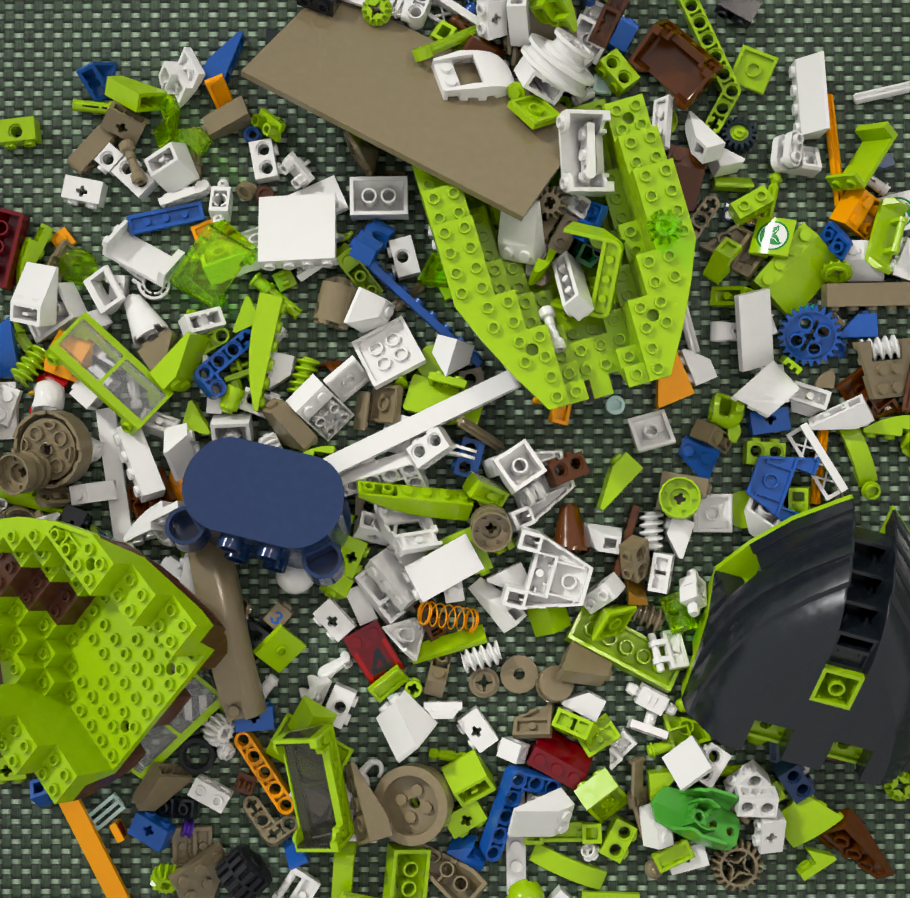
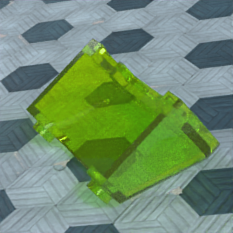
(213, 263)

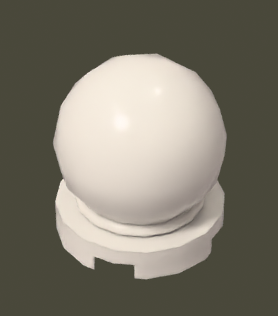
(294, 580)

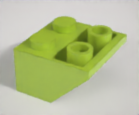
(469, 778)

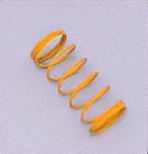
(420, 611)

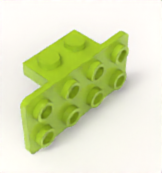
(435, 388)

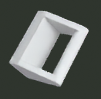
(99, 294)

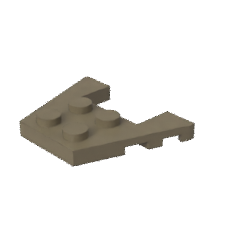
(884, 377)

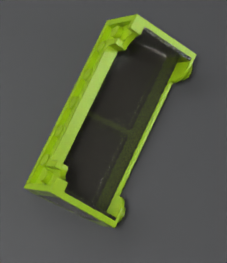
(316, 788)

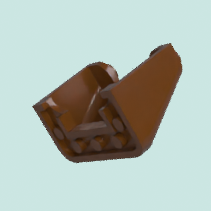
(676, 62)

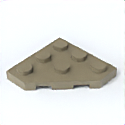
(199, 875)

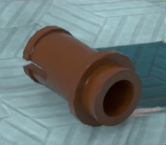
(458, 22)

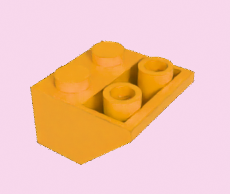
(856, 212)

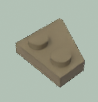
(534, 723)

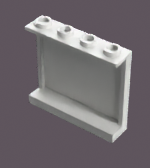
(297, 231)

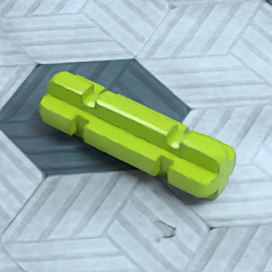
(447, 755)

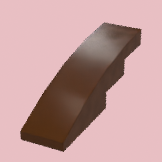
(608, 22)

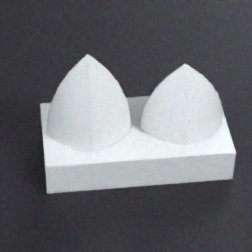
(317, 690)

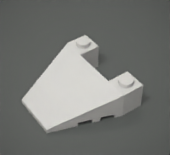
(526, 515)
(553, 576)

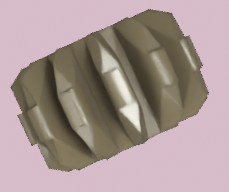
(557, 206)

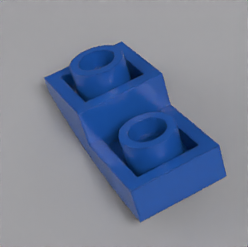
(595, 216)
(837, 239)

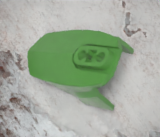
(692, 811)

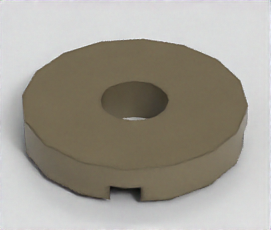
(518, 685)

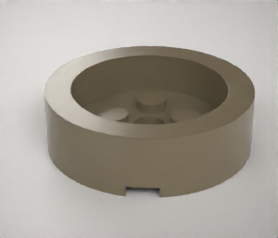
(69, 442)
(411, 824)

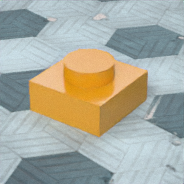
(61, 235)

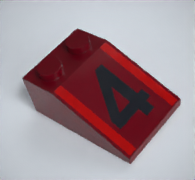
(373, 650)

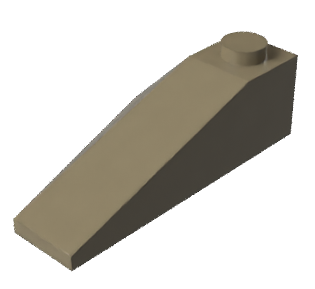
(370, 818)

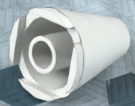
(142, 320)

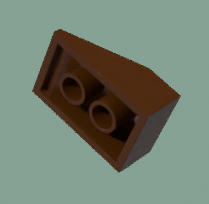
(689, 172)

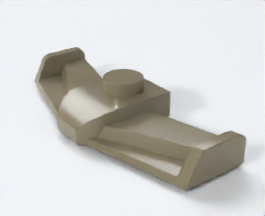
(638, 793)

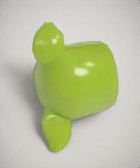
(726, 414)

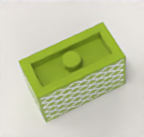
(485, 490)

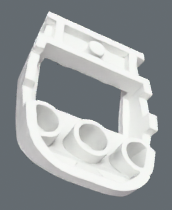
(491, 69)
(407, 542)

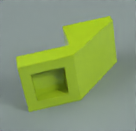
(720, 261)

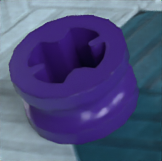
(187, 828)

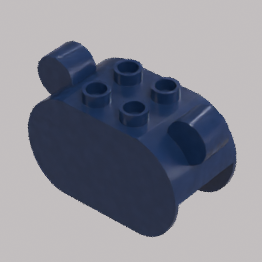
(264, 507)

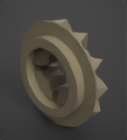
(490, 689)

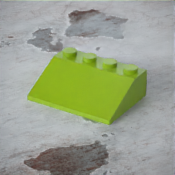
(799, 276)

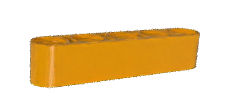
(265, 780)

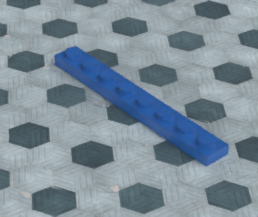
(417, 306)

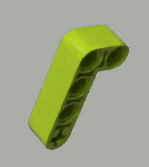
(343, 869)

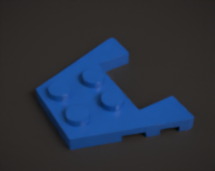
(772, 480)

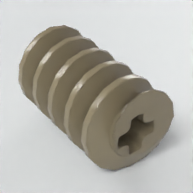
(649, 615)

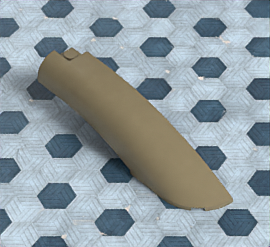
(236, 674)

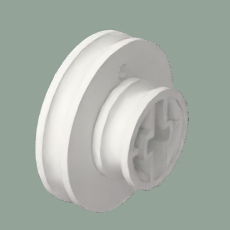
(561, 61)

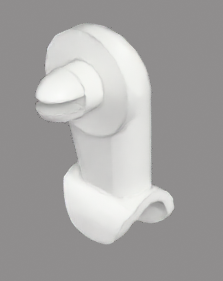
(329, 669)

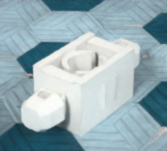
(221, 193)
(693, 592)
(651, 698)

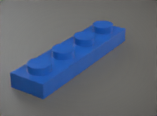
(166, 218)

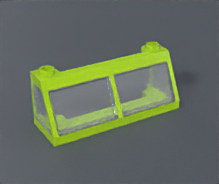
(108, 372)
(164, 740)

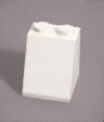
(404, 724)

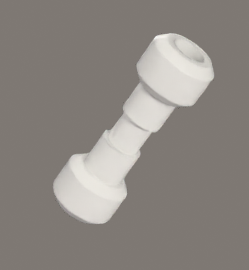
(547, 315)

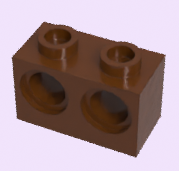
(566, 471)

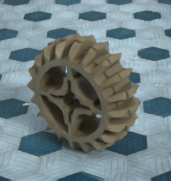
(731, 879)

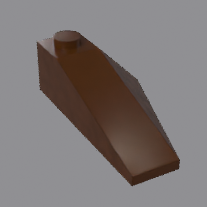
(855, 842)

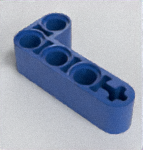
(225, 358)

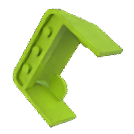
(608, 267)

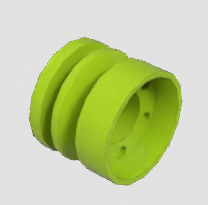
(672, 489)

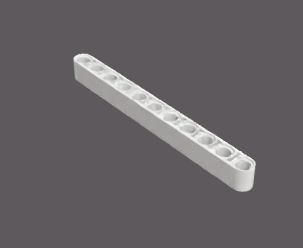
(421, 422)

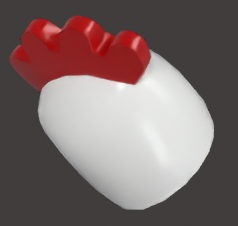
(48, 393)

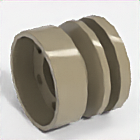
(24, 472)
(496, 537)

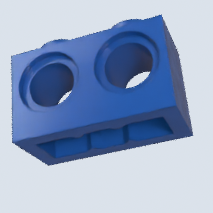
(473, 463)

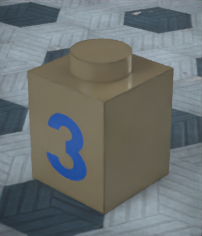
(279, 614)

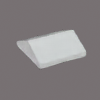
(651, 431)

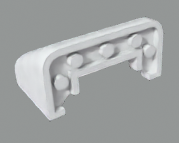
(568, 126)

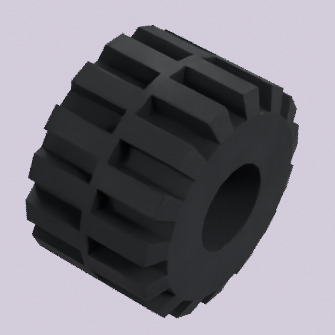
(243, 873)

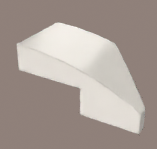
(621, 748)

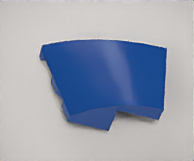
(8, 348)

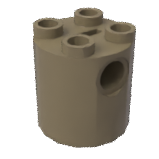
(334, 302)

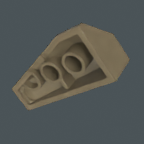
(364, 153)
(454, 877)

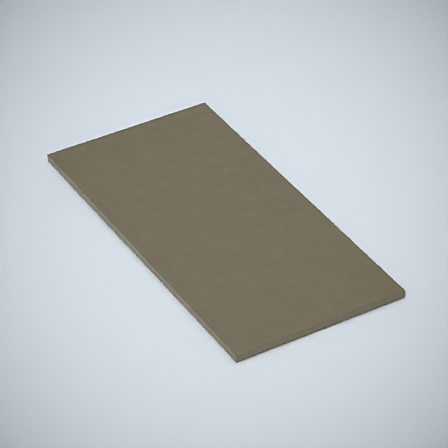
(375, 89)

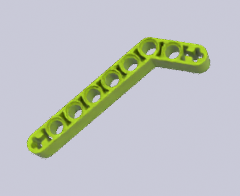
(714, 49)

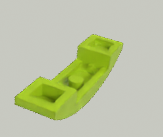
(859, 455)
(578, 831)
(568, 867)

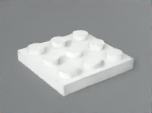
(388, 352)

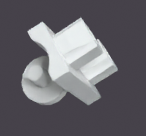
(298, 169)

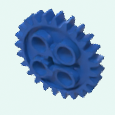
(826, 342)

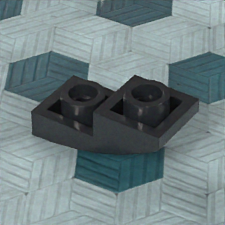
(179, 807)

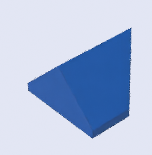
(95, 77)

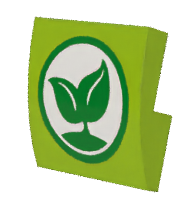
(772, 237)

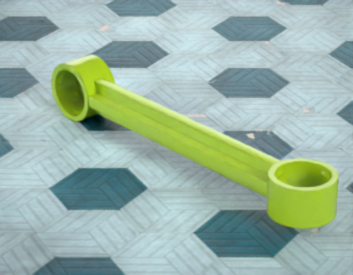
(429, 50)

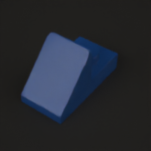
(465, 851)

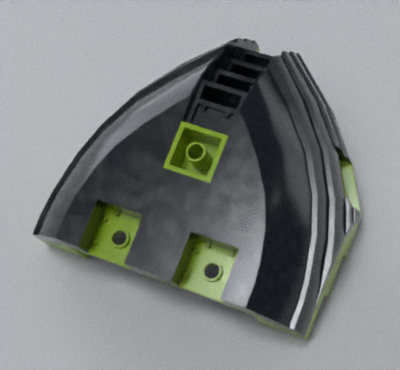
(810, 643)

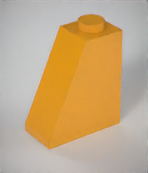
(673, 387)

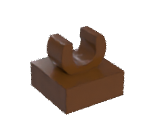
(245, 783)

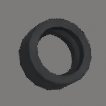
(189, 767)

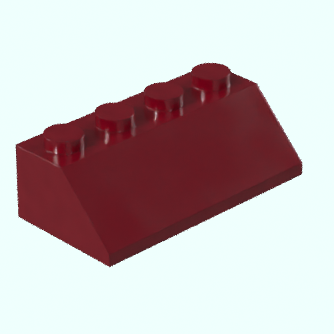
(12, 235)

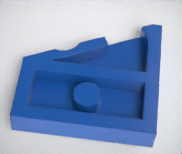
(699, 456)

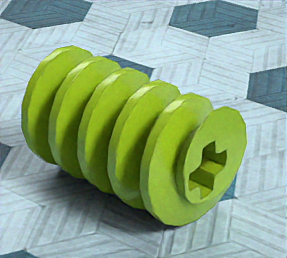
(29, 365)
(304, 372)

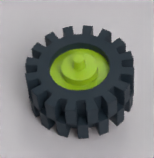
(738, 135)

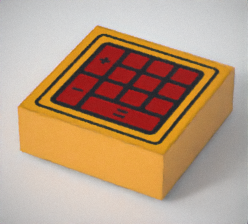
(119, 830)

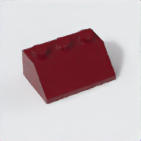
(560, 759)

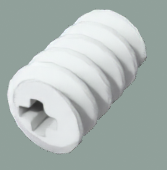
(884, 347)
(651, 528)
(481, 657)

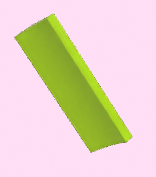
(626, 651)

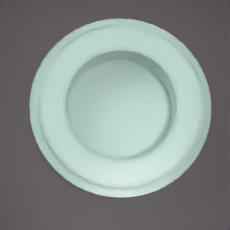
(615, 405)

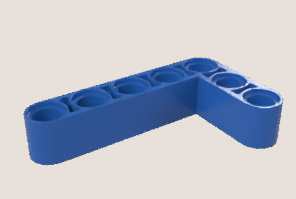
(503, 803)

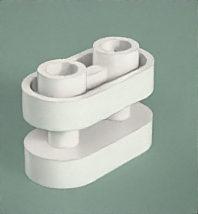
(787, 151)

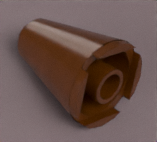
(571, 530)

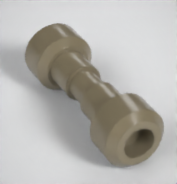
(127, 148)

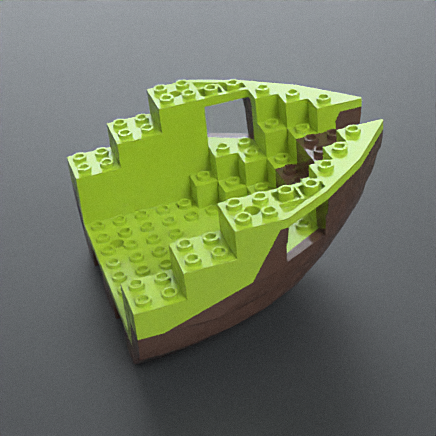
(89, 648)

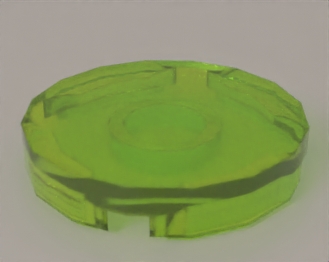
(77, 265)

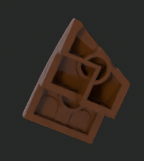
(854, 386)
(139, 508)

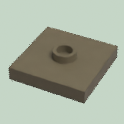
(386, 404)

